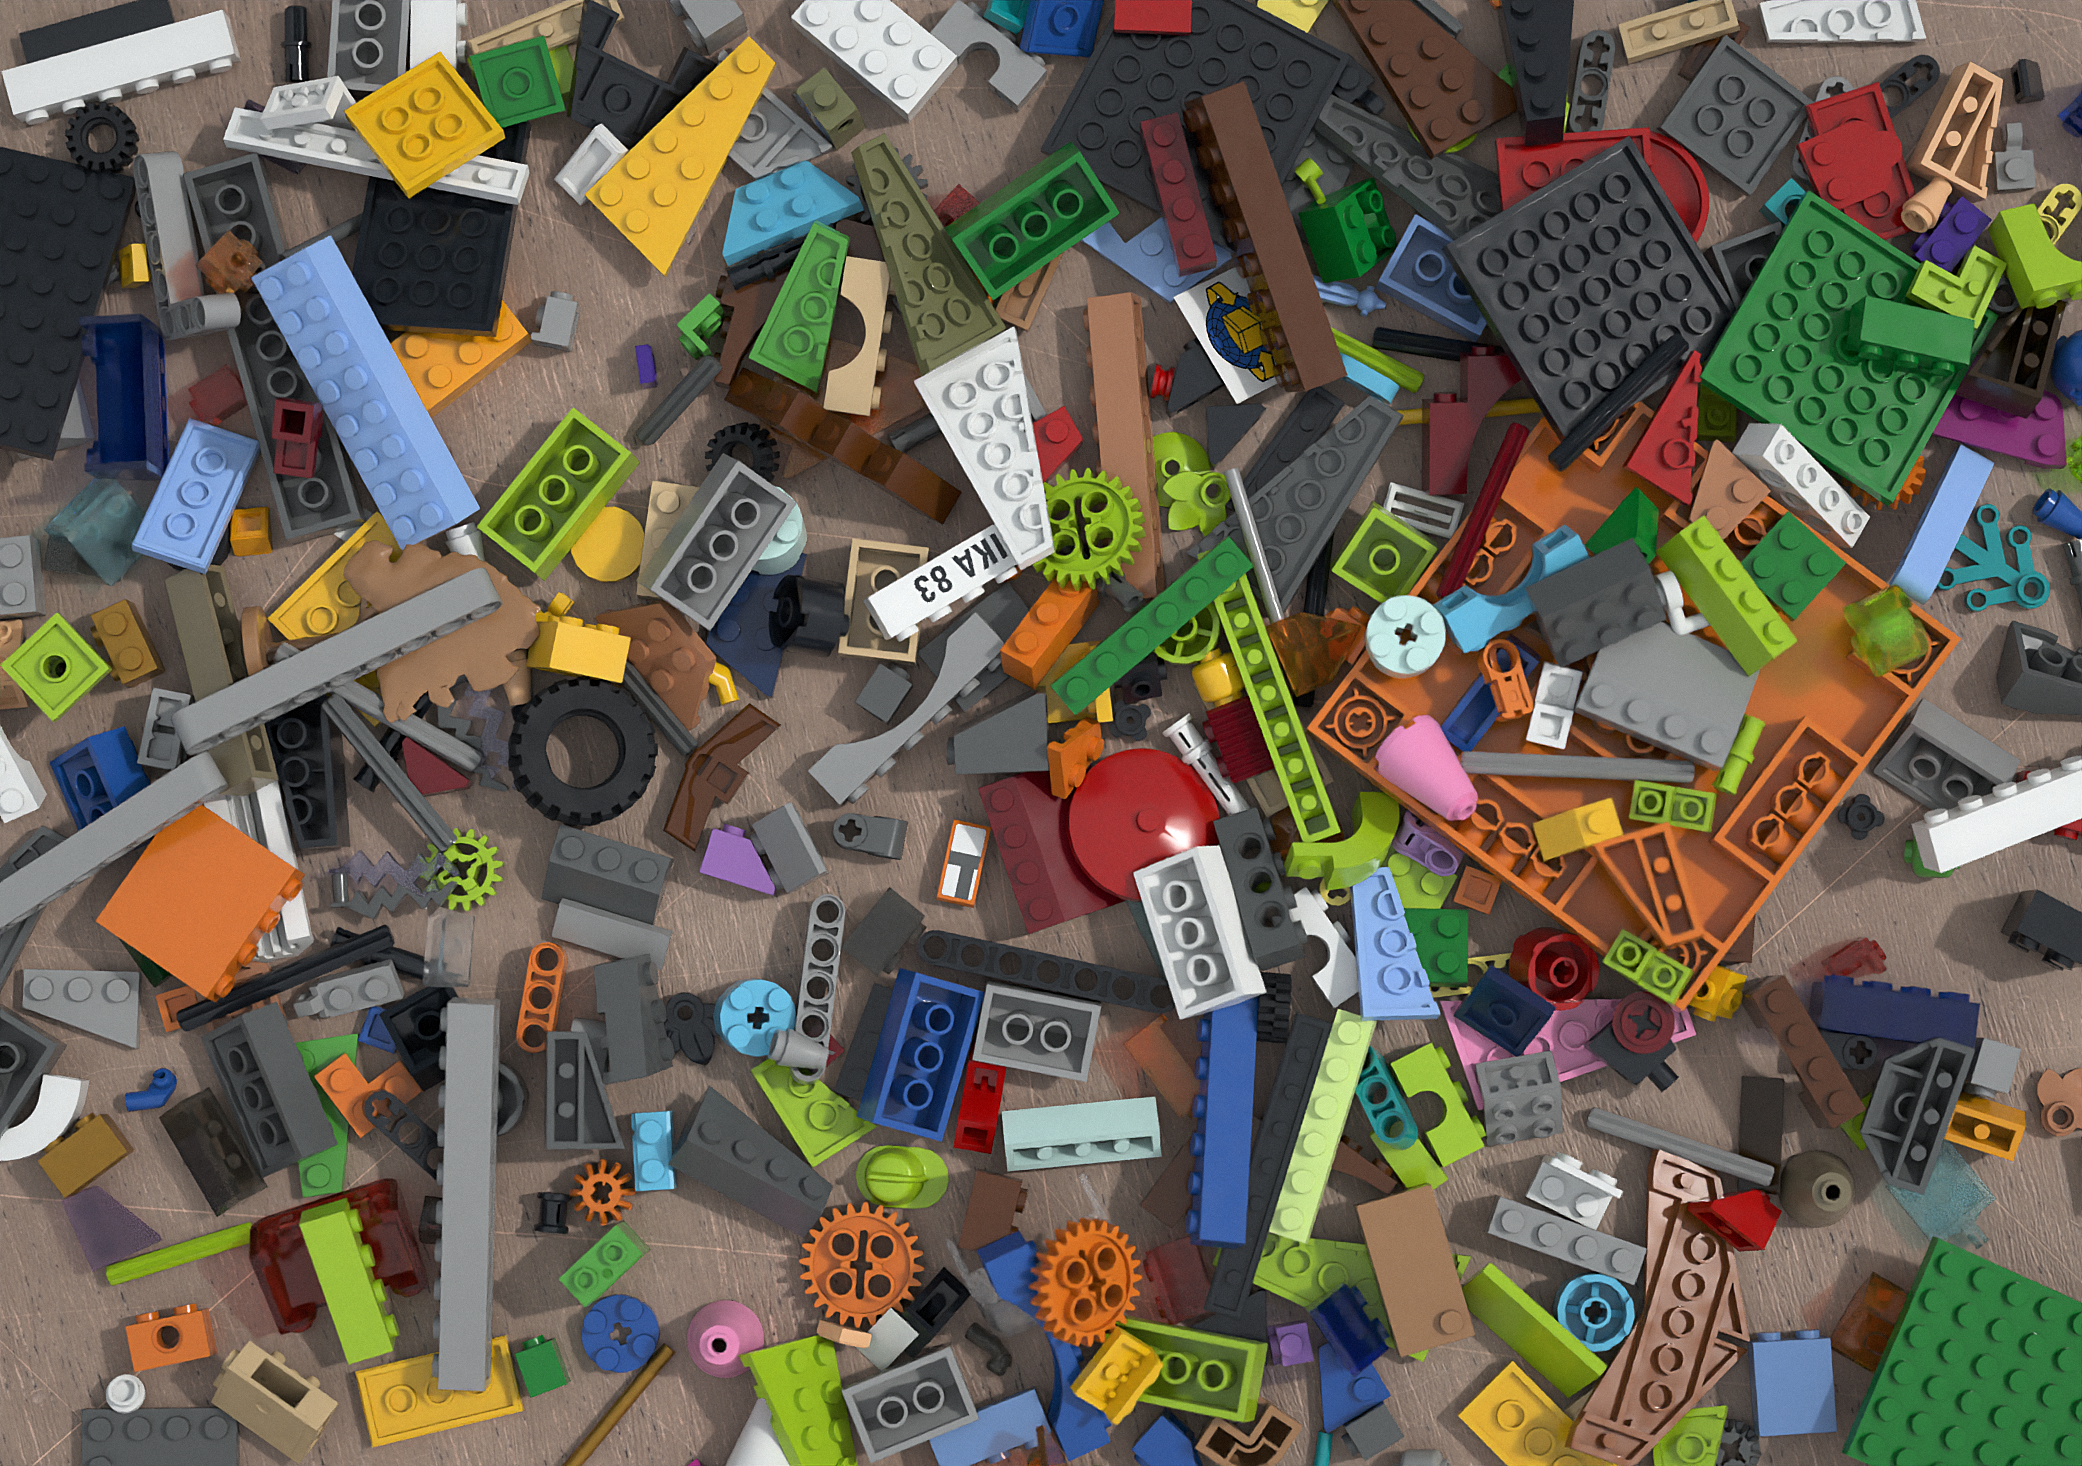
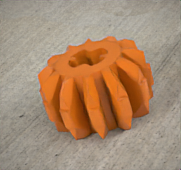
(615, 1196)

